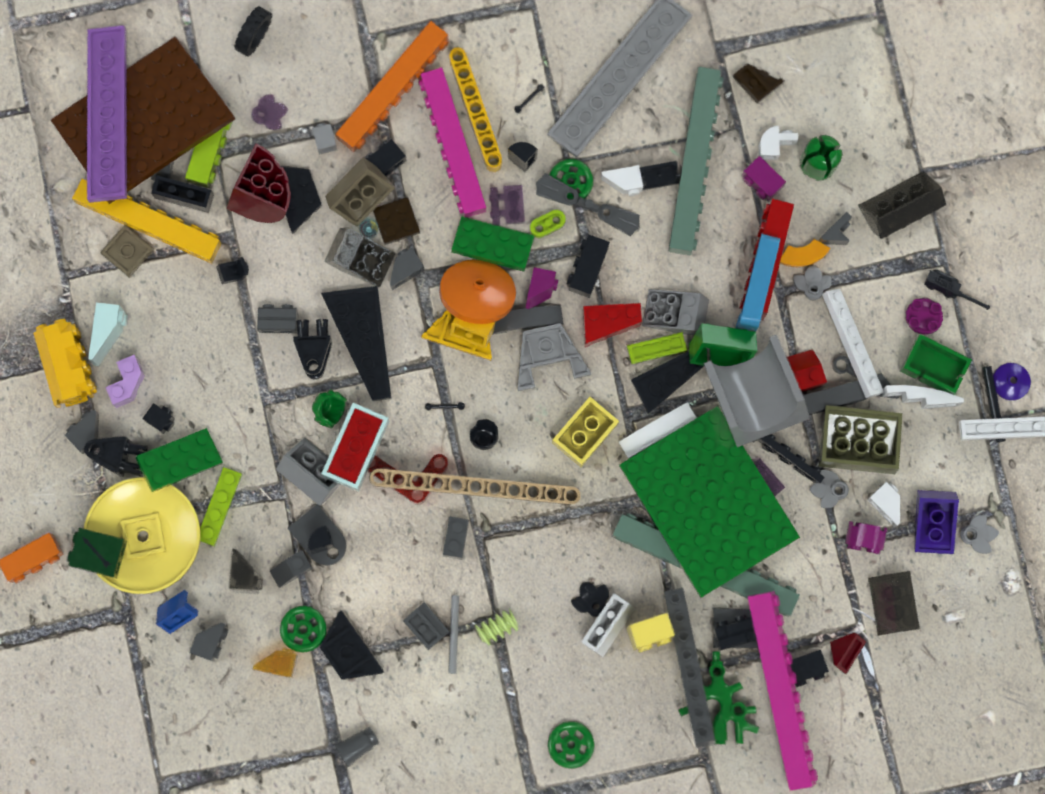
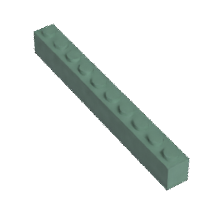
(694, 161)
(649, 540)

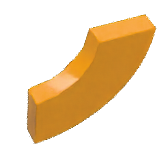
(805, 255)

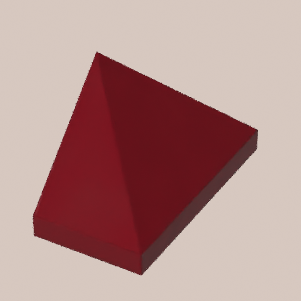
(846, 651)

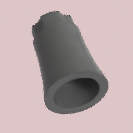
(356, 746)

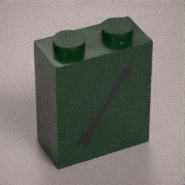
(96, 553)

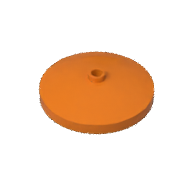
(477, 291)

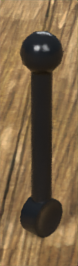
(518, 109)
(460, 406)

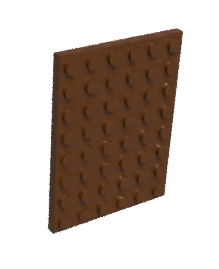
(167, 113)

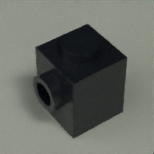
(159, 418)

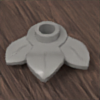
(812, 280)
(827, 488)
(981, 534)

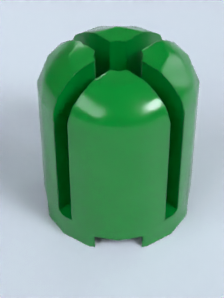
(821, 157)

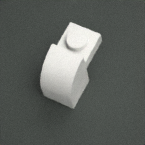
(770, 142)

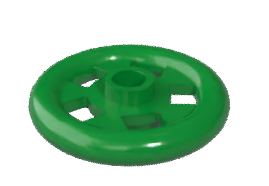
(583, 170)
(309, 613)
(587, 740)

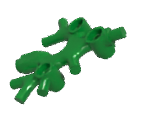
(723, 694)

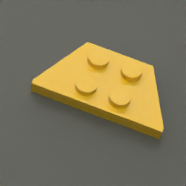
(440, 334)

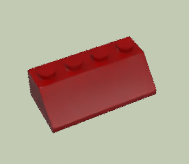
(807, 370)

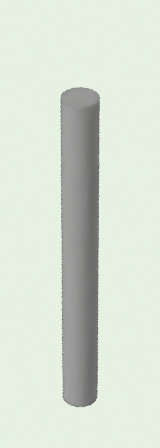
(453, 634)

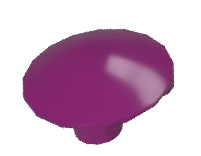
(924, 316)

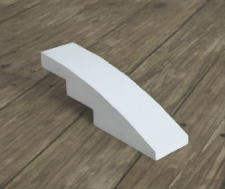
(928, 397)
(657, 430)

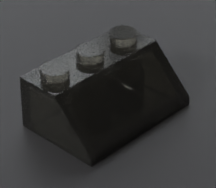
(243, 575)
(893, 603)

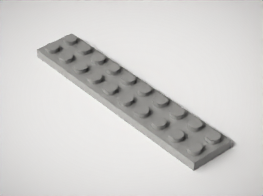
(619, 76)

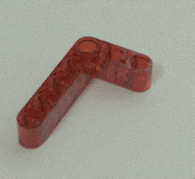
(430, 468)

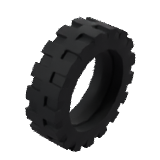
(253, 31)

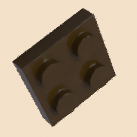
(396, 221)

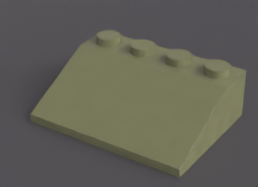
(860, 440)

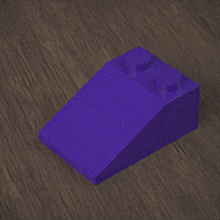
(936, 521)

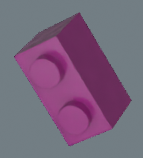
(763, 179)

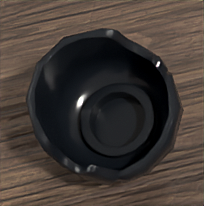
(484, 434)

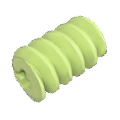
(497, 627)

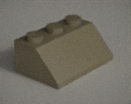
(359, 192)

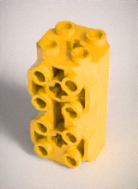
(64, 363)

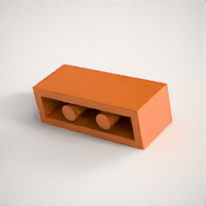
(31, 558)

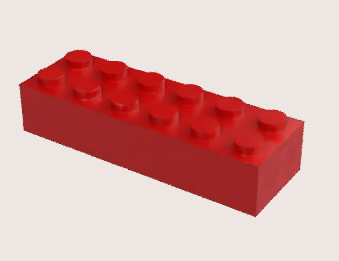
(776, 224)

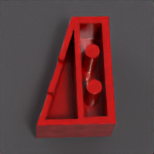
(609, 320)

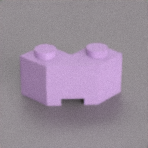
(126, 389)

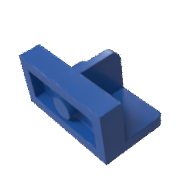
(175, 613)

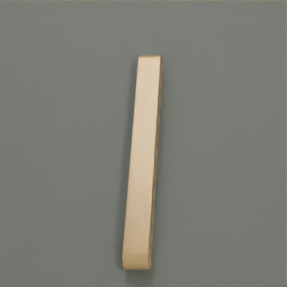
(484, 490)

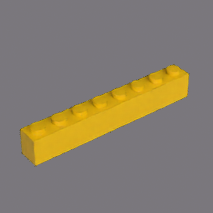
(154, 224)

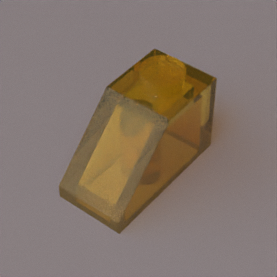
(278, 663)

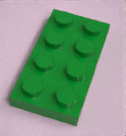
(492, 244)
(179, 460)

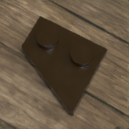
(757, 82)

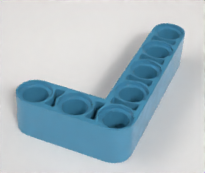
(759, 283)

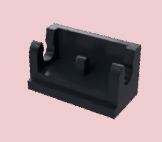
(659, 175)

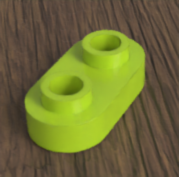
(545, 221)

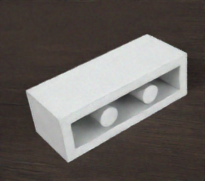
(608, 625)

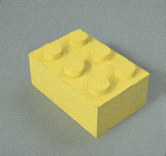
(585, 432)
(650, 632)

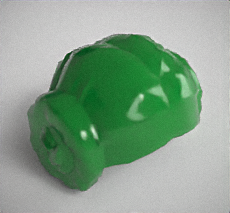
(328, 408)

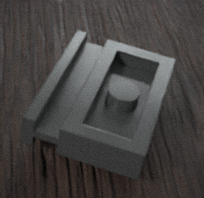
(426, 626)

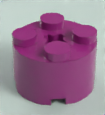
(865, 536)

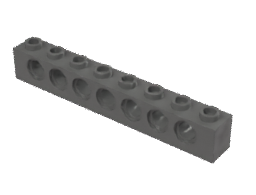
(689, 668)

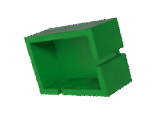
(725, 345)
(935, 365)

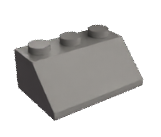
(304, 469)

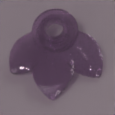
(271, 110)

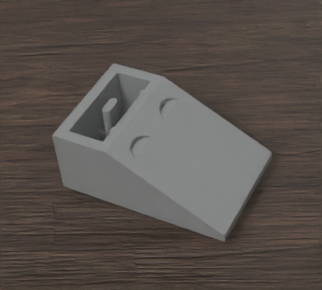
(675, 311)

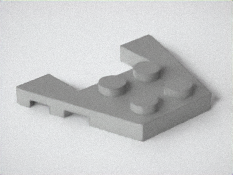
(546, 347)

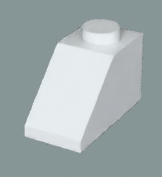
(624, 180)
(887, 503)

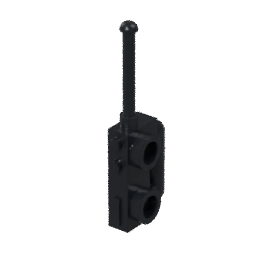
(948, 286)

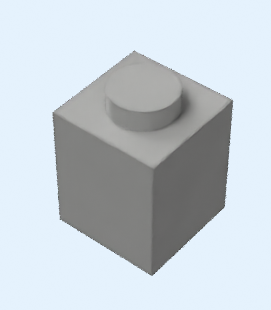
(324, 138)

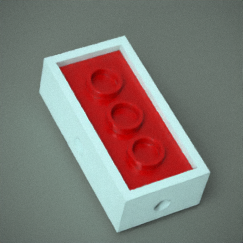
(355, 447)

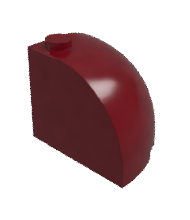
(261, 189)

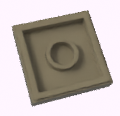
(127, 251)

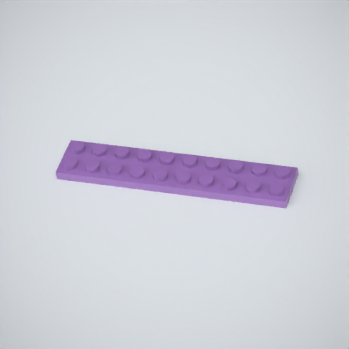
(106, 114)

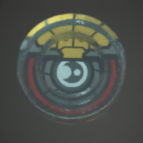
(369, 228)

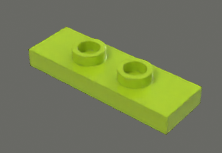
(656, 348)

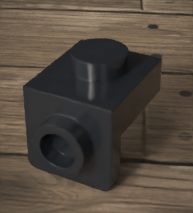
(233, 271)

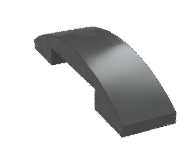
(529, 318)

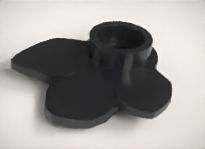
(589, 597)

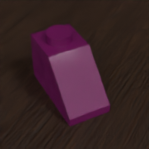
(541, 286)

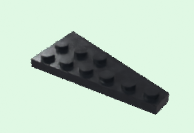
(361, 328)

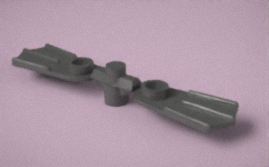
(557, 191)

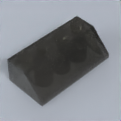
(902, 204)

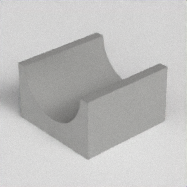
(758, 394)

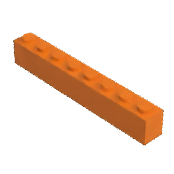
(392, 87)

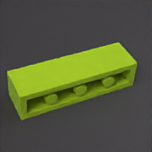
(206, 158)

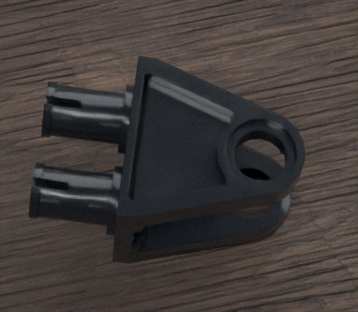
(313, 349)
(115, 454)

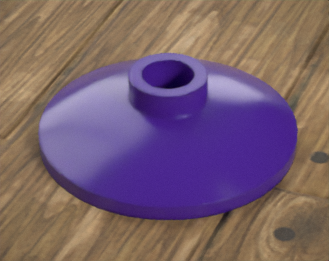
(1005, 388)

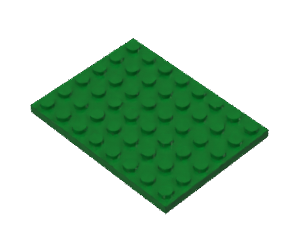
(709, 502)

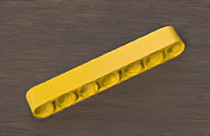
(475, 101)

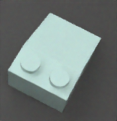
(106, 329)

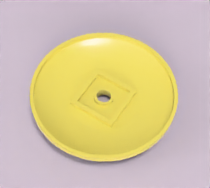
(171, 530)

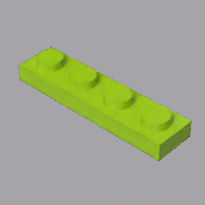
(219, 506)

